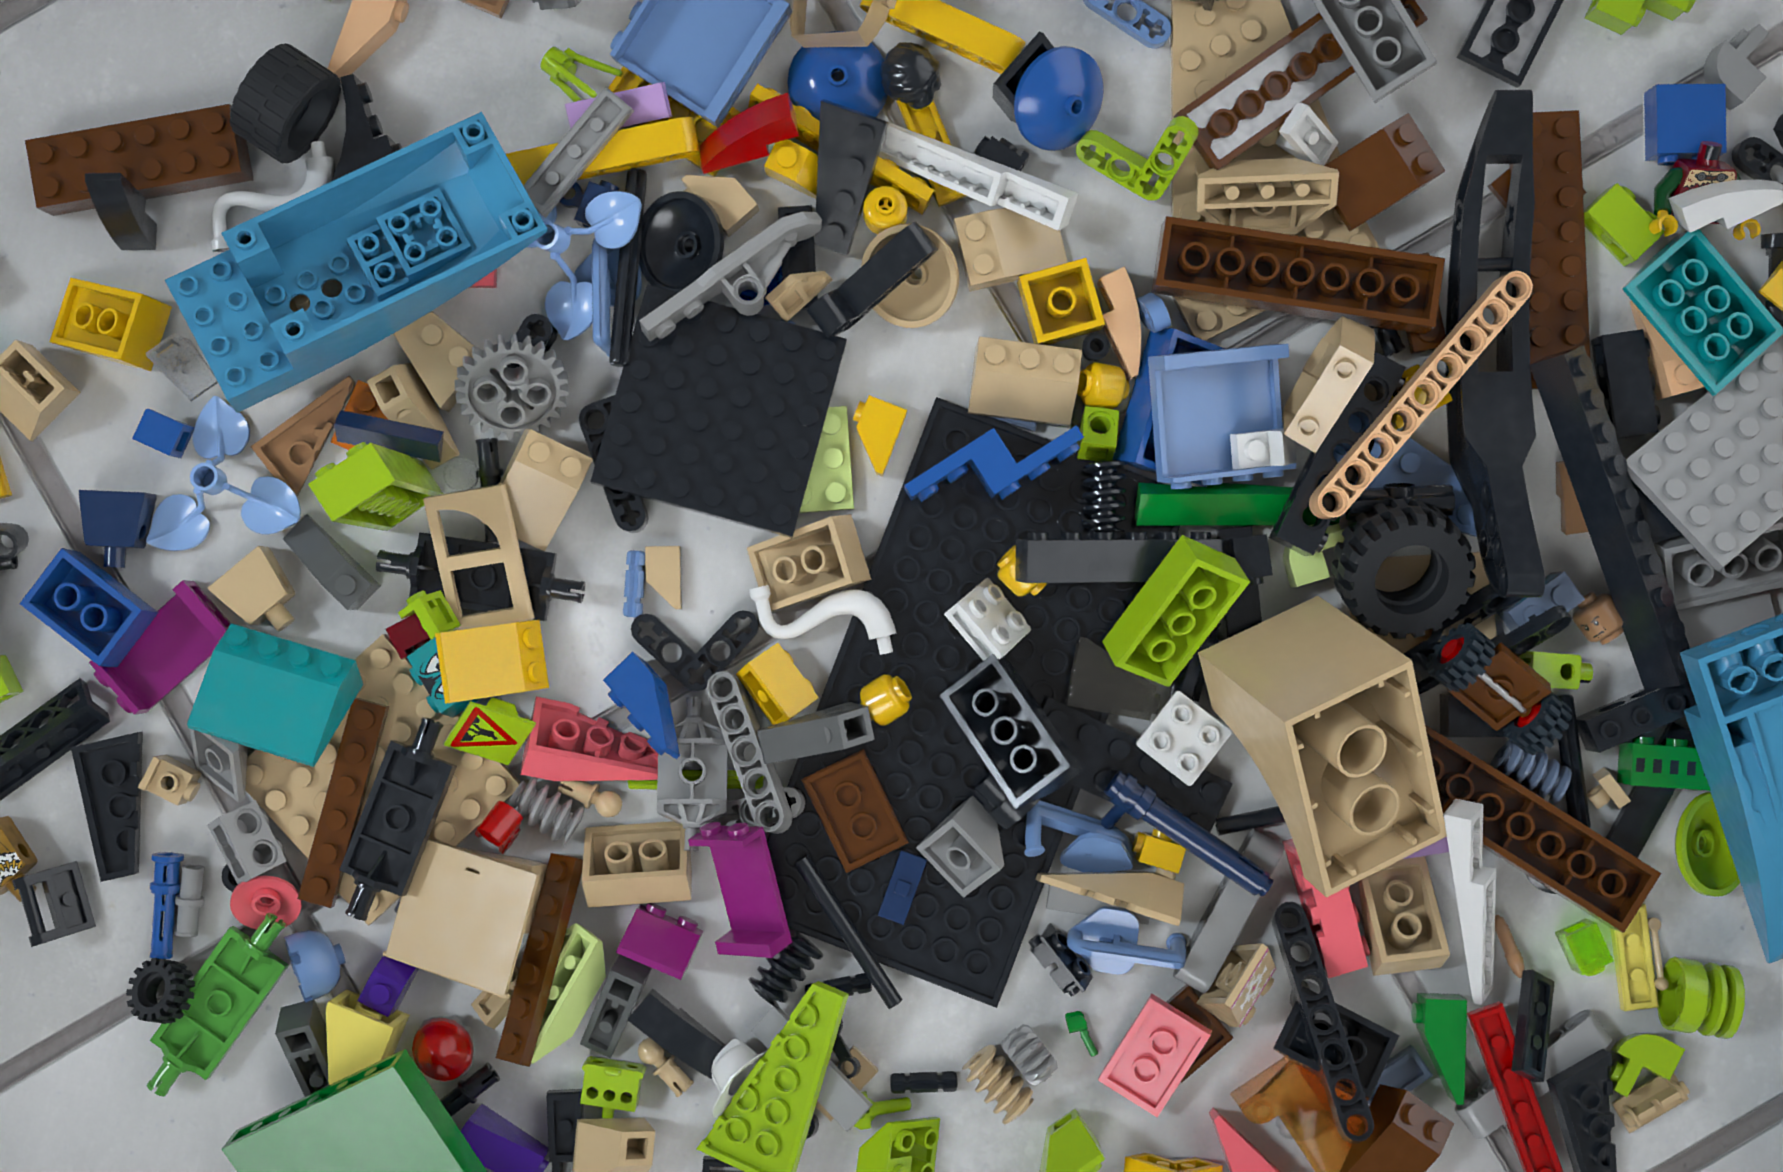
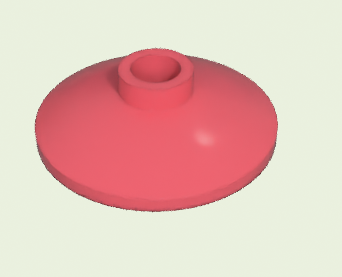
(265, 895)

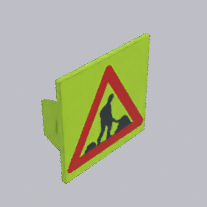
(490, 731)

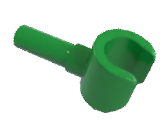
(1075, 1023)

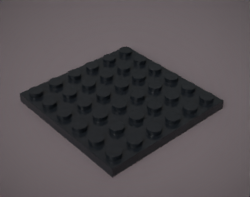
(721, 415)

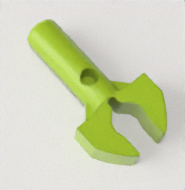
(881, 1108)

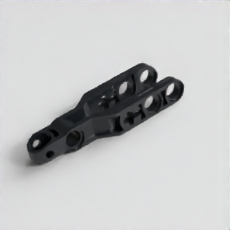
(1477, 609)

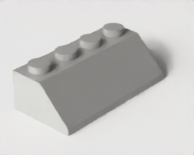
(1698, 583)

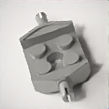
(699, 800)

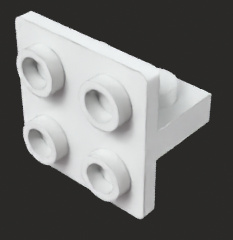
(988, 621)
(1183, 738)

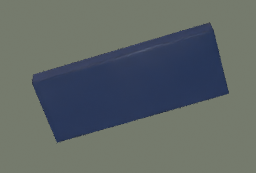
(902, 887)

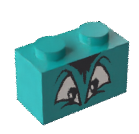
(427, 672)

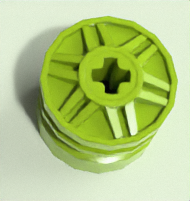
(1701, 998)

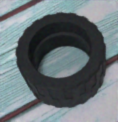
(285, 103)

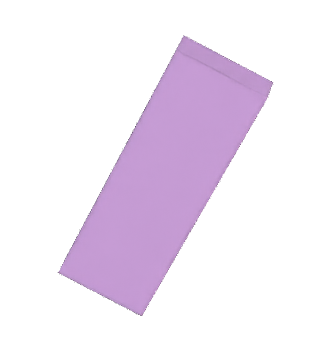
(648, 103)

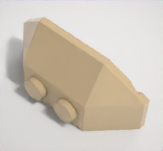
(1267, 194)

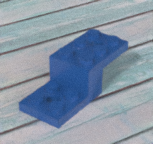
(993, 465)

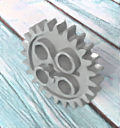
(534, 370)

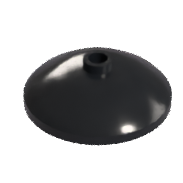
(668, 236)

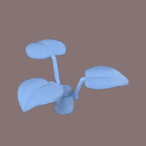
(614, 223)
(269, 507)

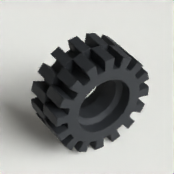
(145, 989)

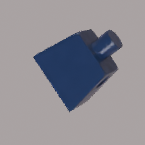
(116, 522)

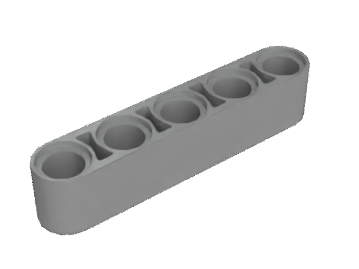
(736, 742)
(1225, 917)
(1567, 1045)

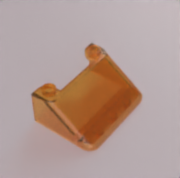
(1303, 1108)

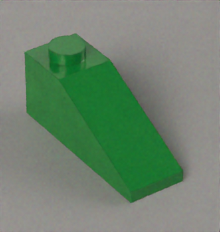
(1442, 1027)

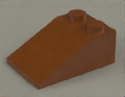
(1383, 171)
(1404, 1136)

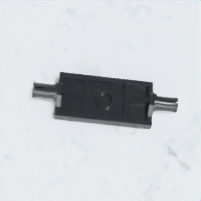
(483, 586)
(397, 819)

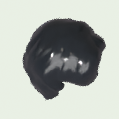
(910, 75)

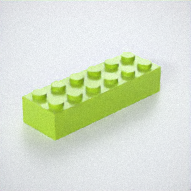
(373, 487)

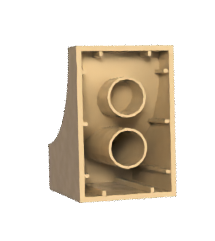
(1334, 736)

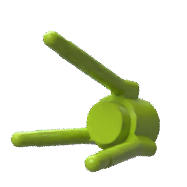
(562, 69)

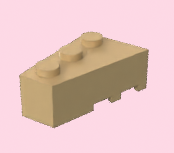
(435, 354)

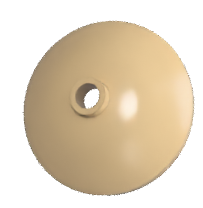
(916, 299)

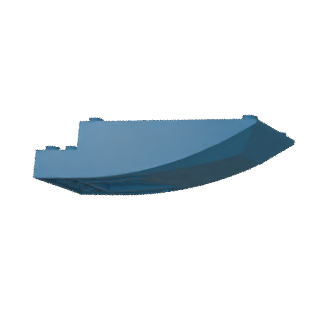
(390, 232)
(1741, 753)

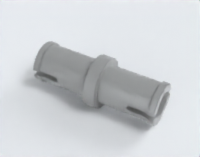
(189, 900)

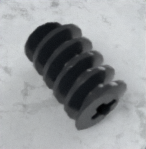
(1103, 496)
(785, 970)

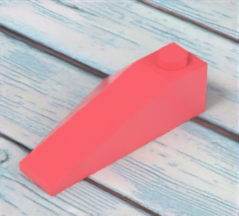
(582, 749)

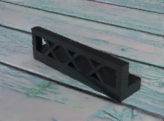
(48, 743)

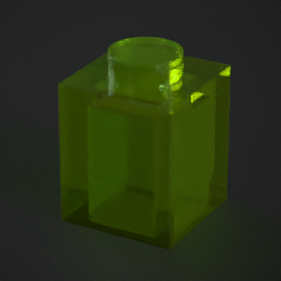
(1584, 947)

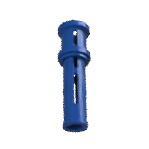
(170, 886)

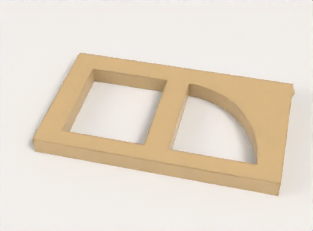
(494, 509)

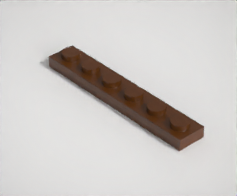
(343, 802)
(540, 960)

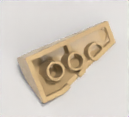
(1137, 891)

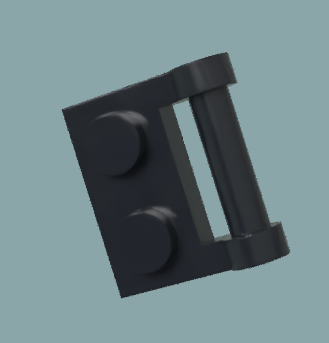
(65, 900)

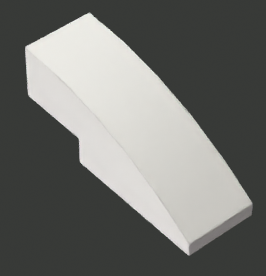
(1725, 202)

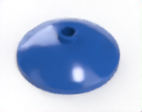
(859, 90)
(1046, 98)

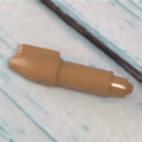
(1509, 946)

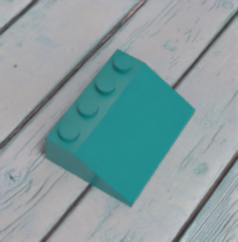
(1703, 309)
(274, 694)

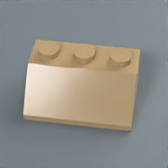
(1024, 381)
(636, 864)

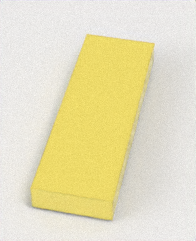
(1635, 964)

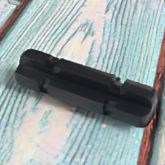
(849, 985)
(923, 1082)

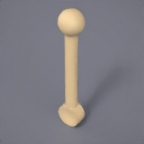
(1654, 925)

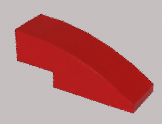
(749, 134)

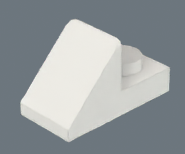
(1306, 136)
(1262, 449)

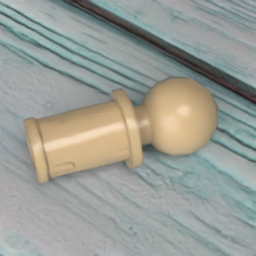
(607, 803)
(666, 1068)

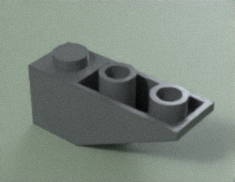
(816, 733)

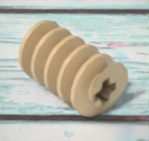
(999, 1083)

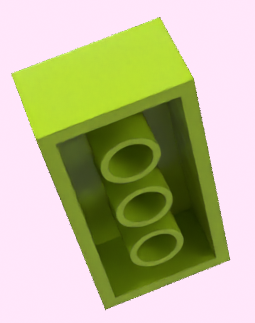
(1175, 611)

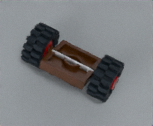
(1499, 688)

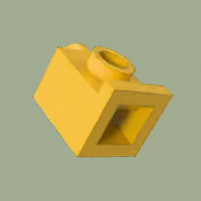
(1158, 851)

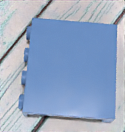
(700, 48)
(1203, 401)

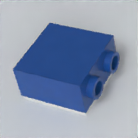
(1680, 118)

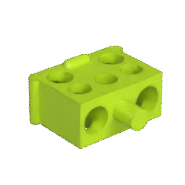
(611, 1075)

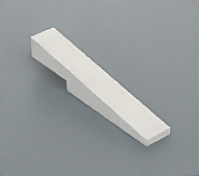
(979, 177)
(1474, 893)

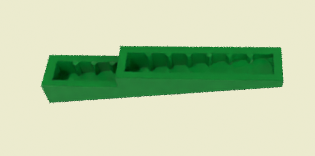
(1213, 505)

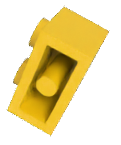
(777, 685)

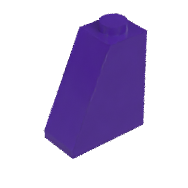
(502, 1144)

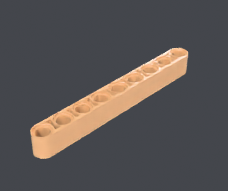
(1432, 383)

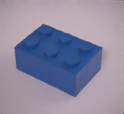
(88, 608)

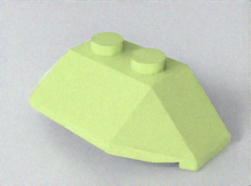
(574, 986)

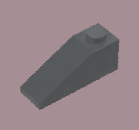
(331, 564)
(615, 1005)
(304, 1043)

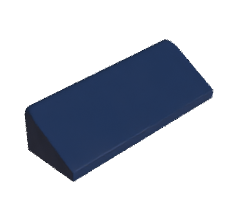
(397, 436)

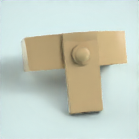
(862, 38)
(1329, 382)

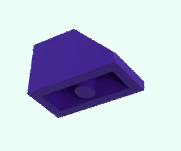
(387, 986)

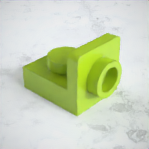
(432, 612)

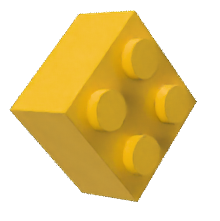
(1060, 302)

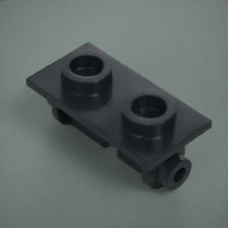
(1072, 972)

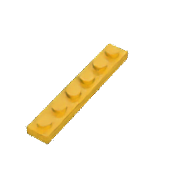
(886, 172)

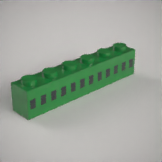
(1660, 764)

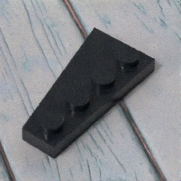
(846, 164)
(111, 799)
(1584, 1112)

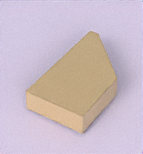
(796, 292)
(664, 572)

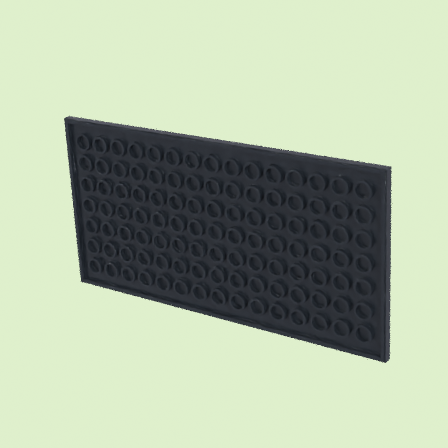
(924, 759)

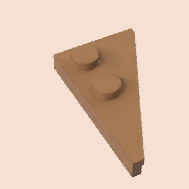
(296, 444)

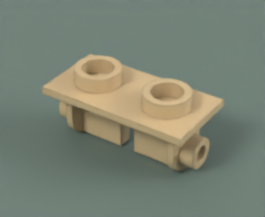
(1650, 1101)

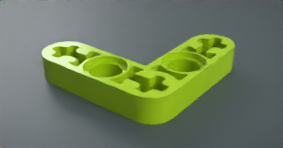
(1140, 167)

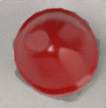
(443, 1048)

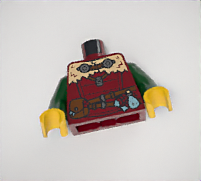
(1693, 174)

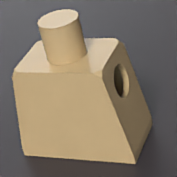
(257, 589)

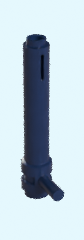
(1144, 804)

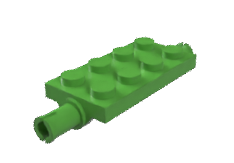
(225, 1000)

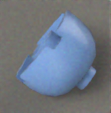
(314, 962)

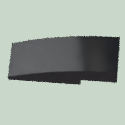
(122, 211)
(677, 1032)

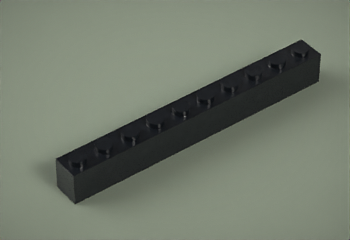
(1613, 516)

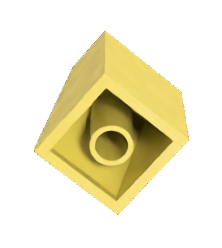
(358, 1035)

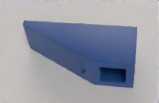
(647, 699)

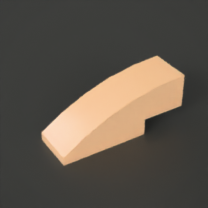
(1123, 320)

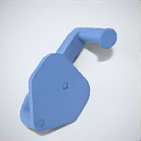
(601, 270)
(1093, 850)
(1110, 945)

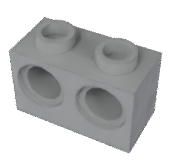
(239, 846)

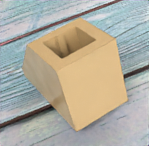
(726, 197)

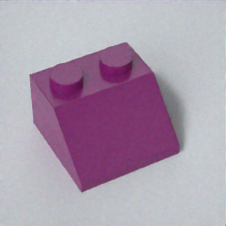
(660, 940)

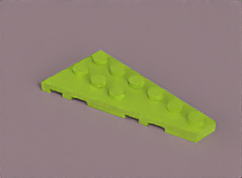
(776, 1102)

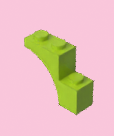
(1623, 14)

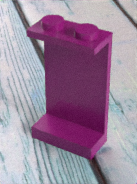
(167, 651)
(747, 890)

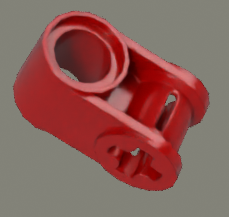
(500, 826)

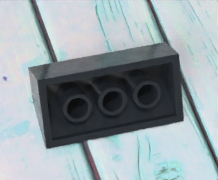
(1011, 732)

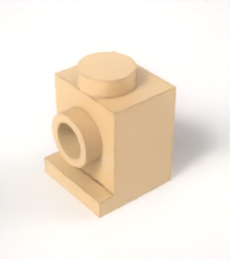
(184, 777)

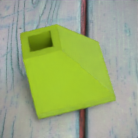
(1071, 1146)
(901, 1147)

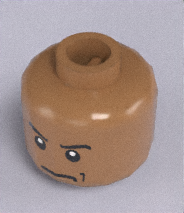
(1598, 618)

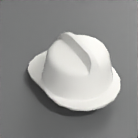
(730, 1070)

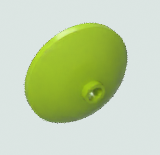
(1703, 849)

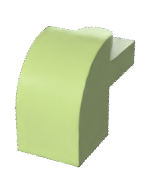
(1309, 569)

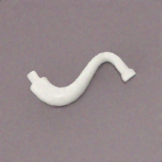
(318, 173)
(852, 602)

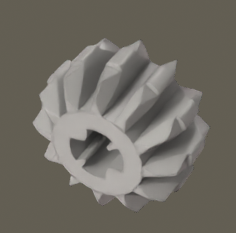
(1029, 1055)

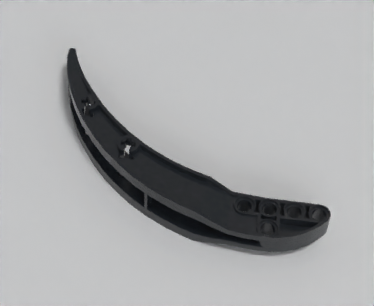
(1493, 411)

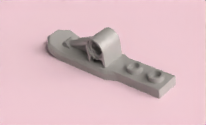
(744, 269)

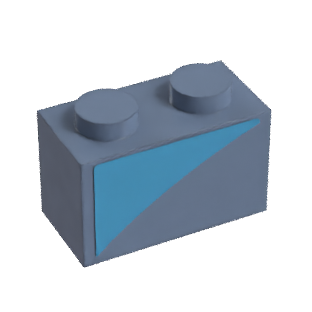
(1558, 591)

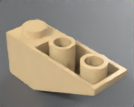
(407, 400)

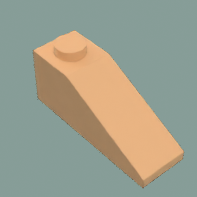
(364, 31)
(1669, 370)

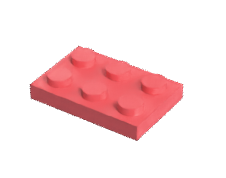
(1154, 1055)

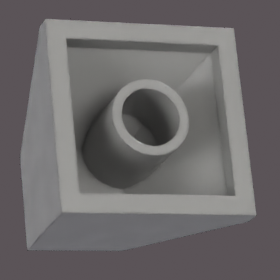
(221, 762)
(965, 847)

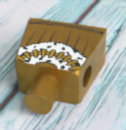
(15, 856)

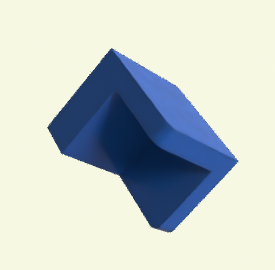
(163, 433)

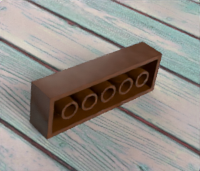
(154, 154)

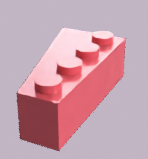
(1332, 922)

